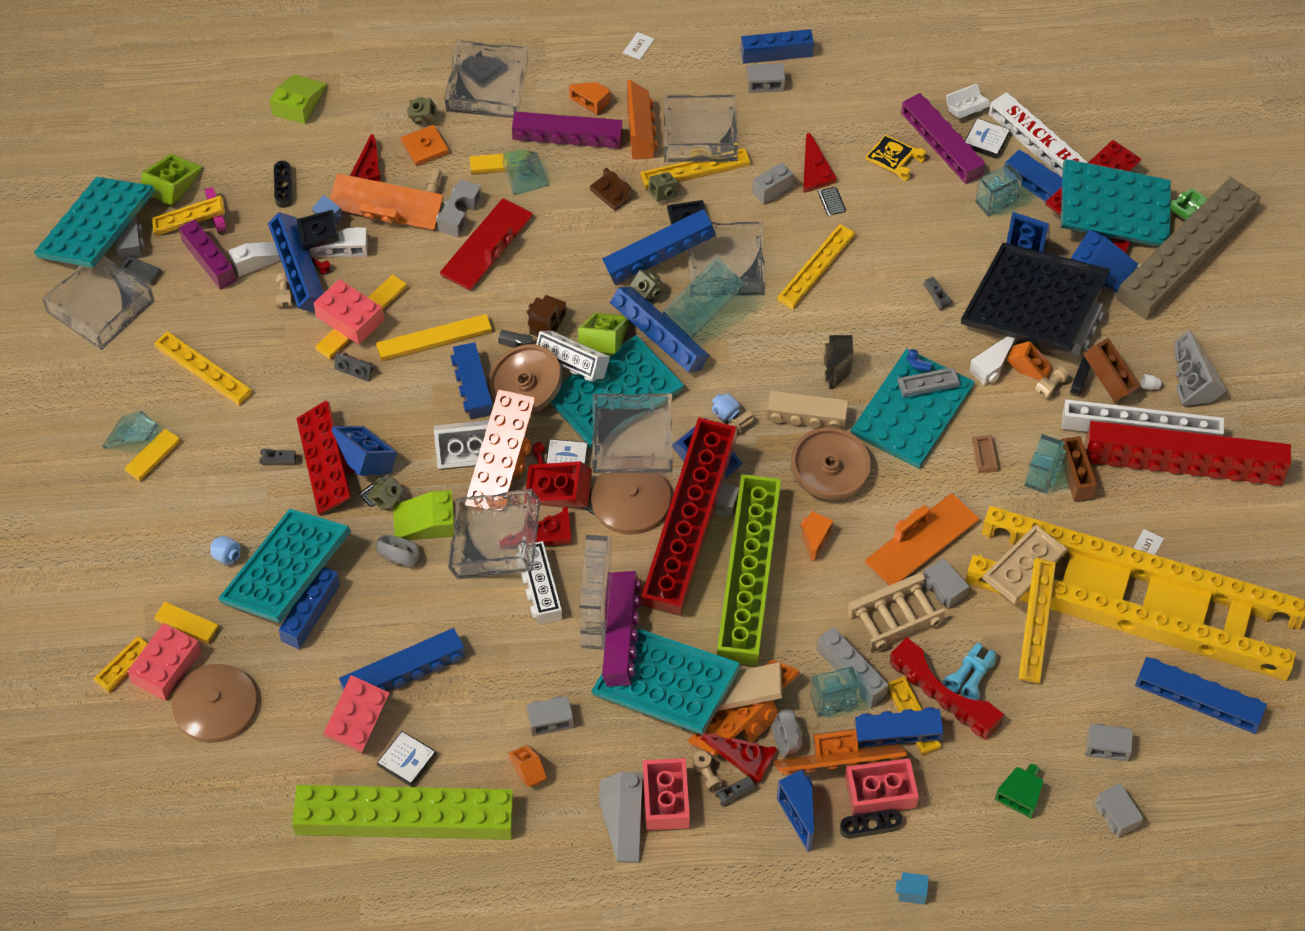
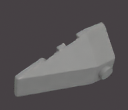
(1196, 375)
(621, 806)

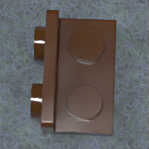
(611, 190)

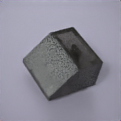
(838, 359)

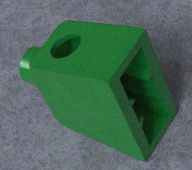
(1021, 790)

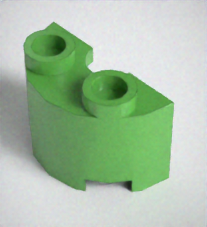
(1187, 203)

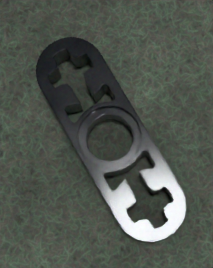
(282, 178)
(1080, 376)
(854, 820)

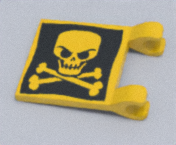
(893, 155)

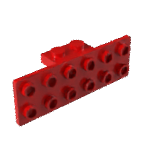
(1111, 156)
(486, 244)
(324, 458)

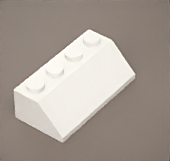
(459, 443)

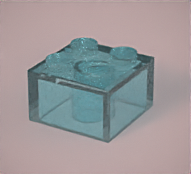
(998, 190)
(1045, 464)
(835, 692)

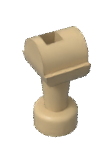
(283, 295)
(1046, 387)
(702, 765)

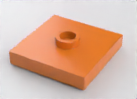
(424, 145)

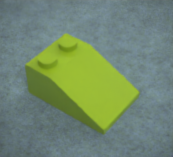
(296, 98)
(170, 178)
(603, 332)
(425, 516)

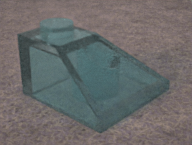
(524, 171)
(132, 430)

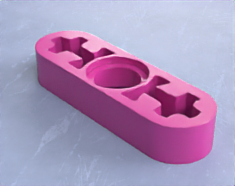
(218, 220)

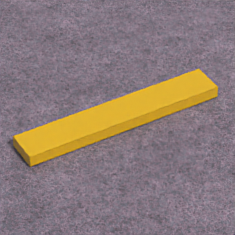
(691, 170)
(816, 266)
(382, 295)
(433, 337)
(203, 368)
(1037, 621)

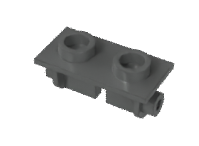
(354, 367)

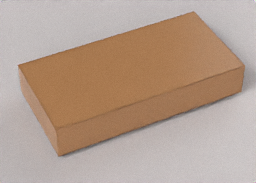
(985, 454)

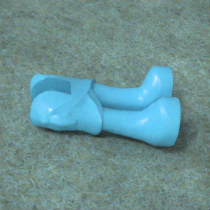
(970, 688)

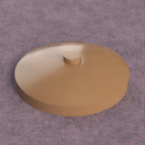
(528, 372)
(830, 463)
(630, 501)
(214, 703)

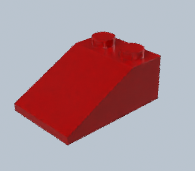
(560, 483)

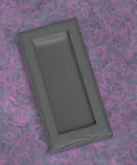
(141, 270)

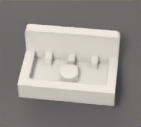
(966, 101)

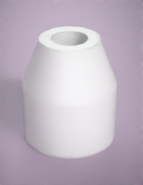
(1150, 382)

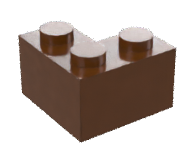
(545, 314)

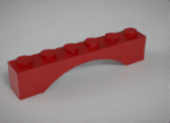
(978, 715)

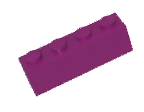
(207, 254)

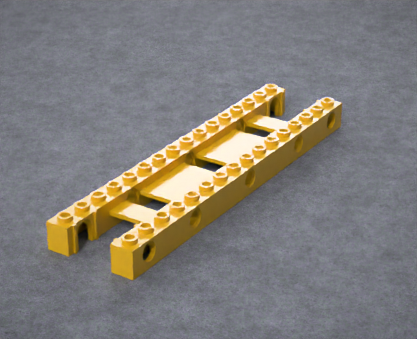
(1173, 601)

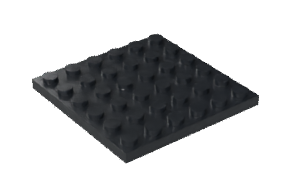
(1036, 297)

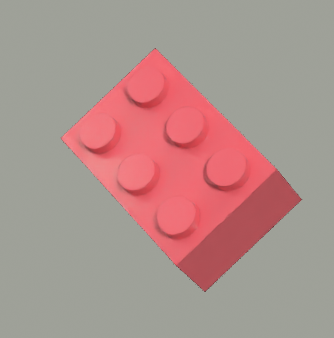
(349, 311)
(164, 661)
(355, 714)
(881, 786)
(666, 794)

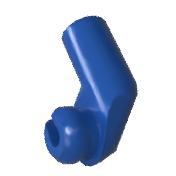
(916, 363)

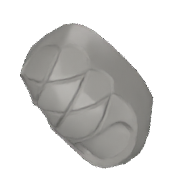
(398, 550)
(787, 733)

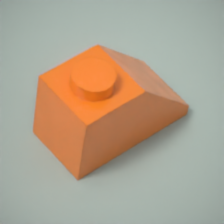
(590, 96)
(1029, 361)
(815, 532)
(527, 766)

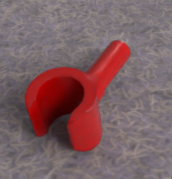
(323, 267)
(537, 449)

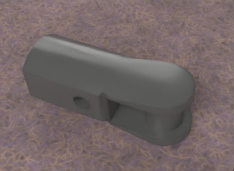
(936, 292)
(514, 339)
(272, 457)
(737, 789)

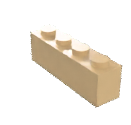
(806, 410)

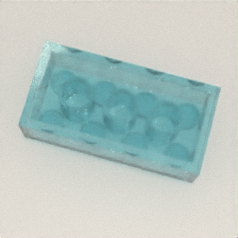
(703, 297)

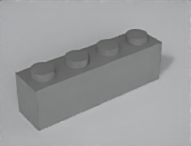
(841, 655)

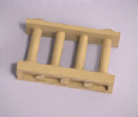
(895, 593)

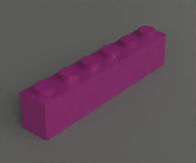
(567, 129)
(943, 138)
(621, 628)

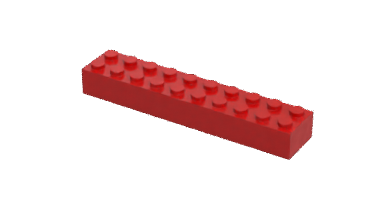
(1187, 453)
(689, 516)

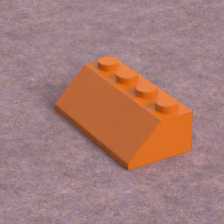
(641, 122)

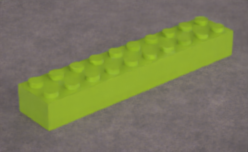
(749, 569)
(403, 812)

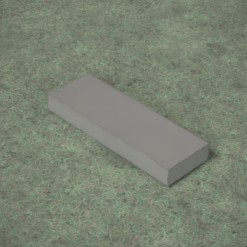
(928, 382)

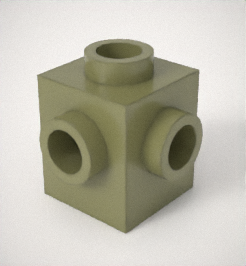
(422, 110)
(663, 186)
(648, 284)
(385, 492)

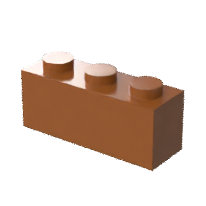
(1111, 370)
(1078, 469)

